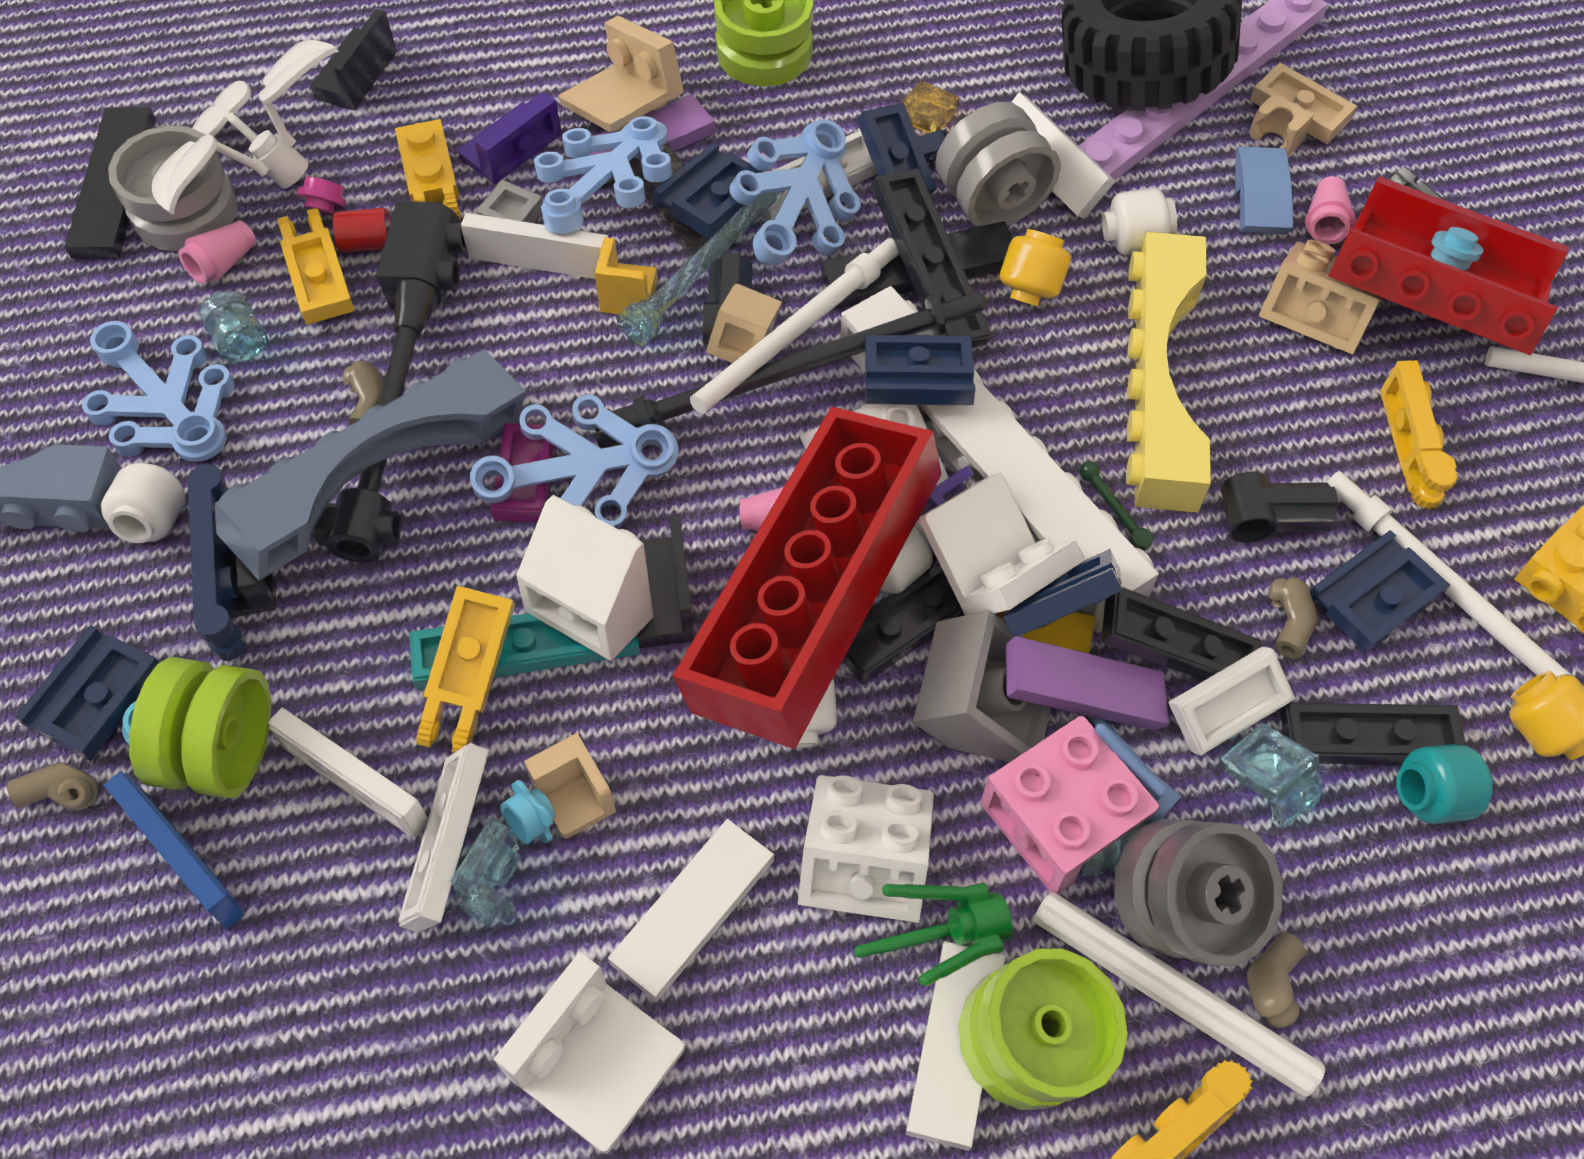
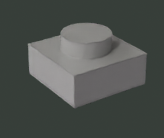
(512, 203)

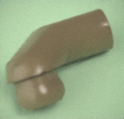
(366, 384)
(1300, 612)
(59, 782)
(1270, 982)

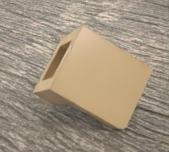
(742, 322)
(571, 785)

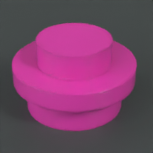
(321, 195)

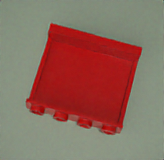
(1495, 298)

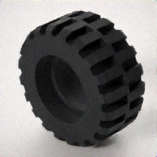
(1149, 49)

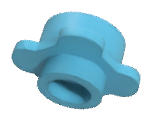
(528, 814)

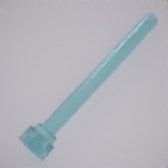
(642, 319)

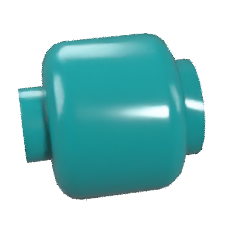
(1445, 784)

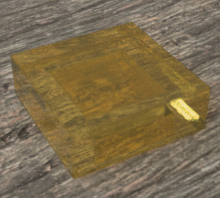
(930, 107)

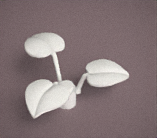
(270, 152)

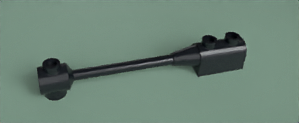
(413, 277)

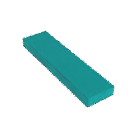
(527, 648)

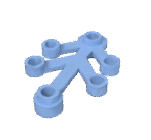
(639, 139)
(823, 147)
(194, 434)
(585, 460)

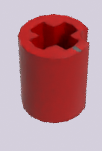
(361, 229)

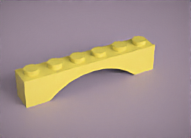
(1170, 449)

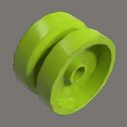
(764, 39)
(200, 727)
(1043, 1030)

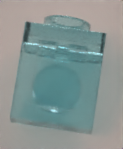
(1277, 771)
(486, 865)

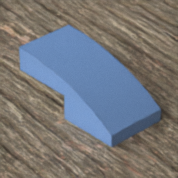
(1264, 190)

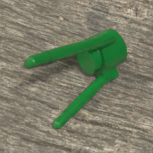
(978, 921)

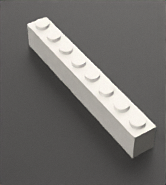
(994, 442)

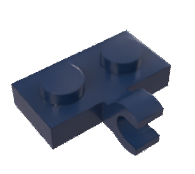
(895, 144)

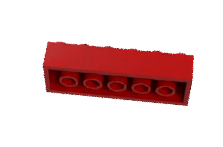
(809, 576)

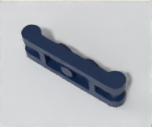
(212, 573)

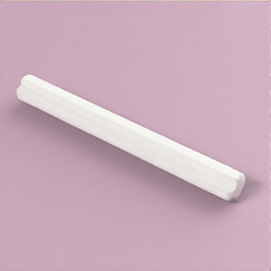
(1181, 995)

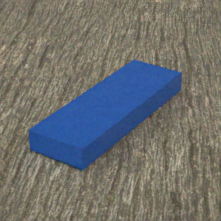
(175, 849)

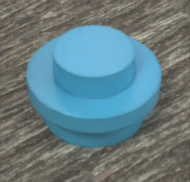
(1456, 247)

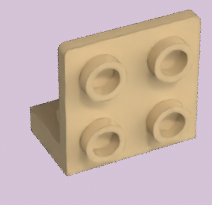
(638, 82)
(1314, 302)

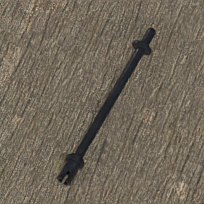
(932, 317)

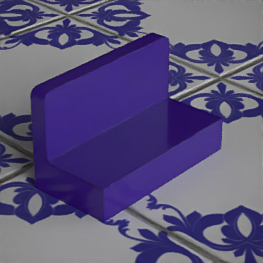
(513, 138)

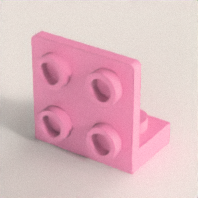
(1066, 802)

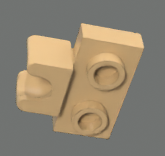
(1297, 106)

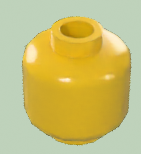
(1035, 267)
(1551, 714)

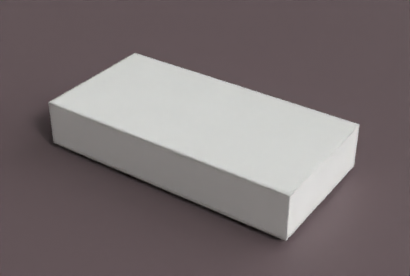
(1231, 700)

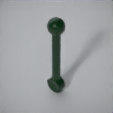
(1141, 537)

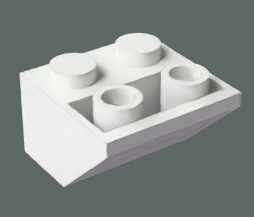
(585, 578)

